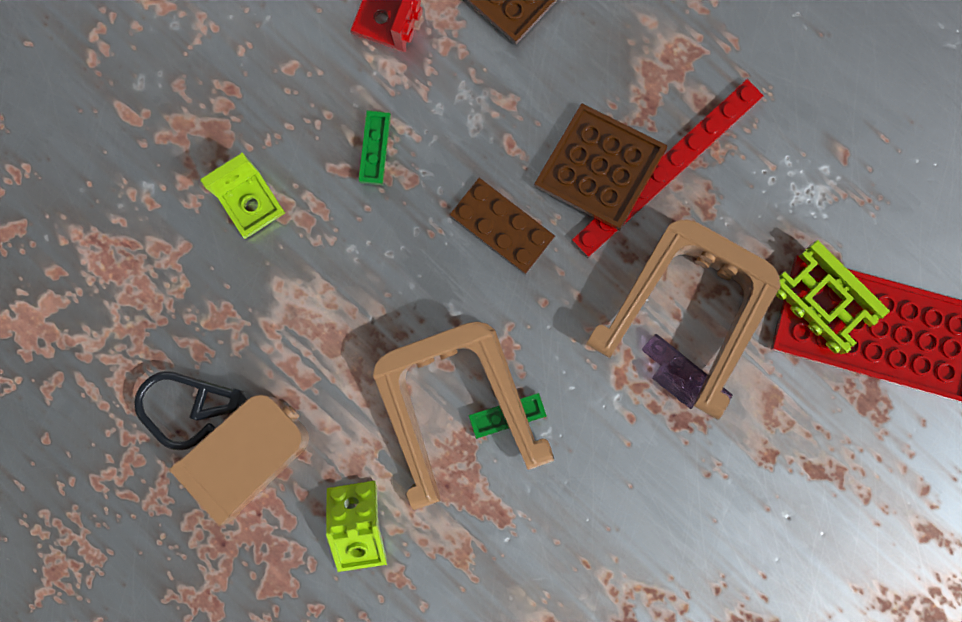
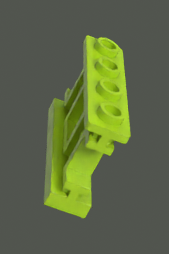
(843, 284)

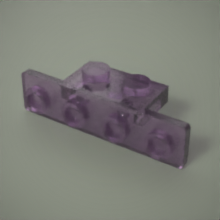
(676, 371)

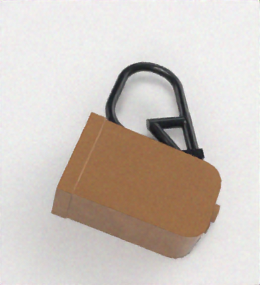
(237, 455)

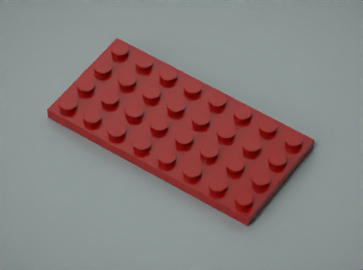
(910, 346)

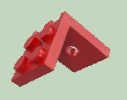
(397, 28)

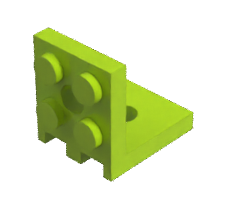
(234, 186)
(354, 527)

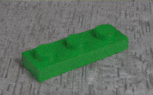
(374, 148)
(494, 421)

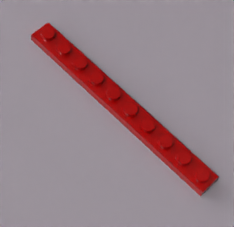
(677, 160)

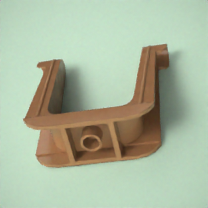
(754, 275)
(391, 381)

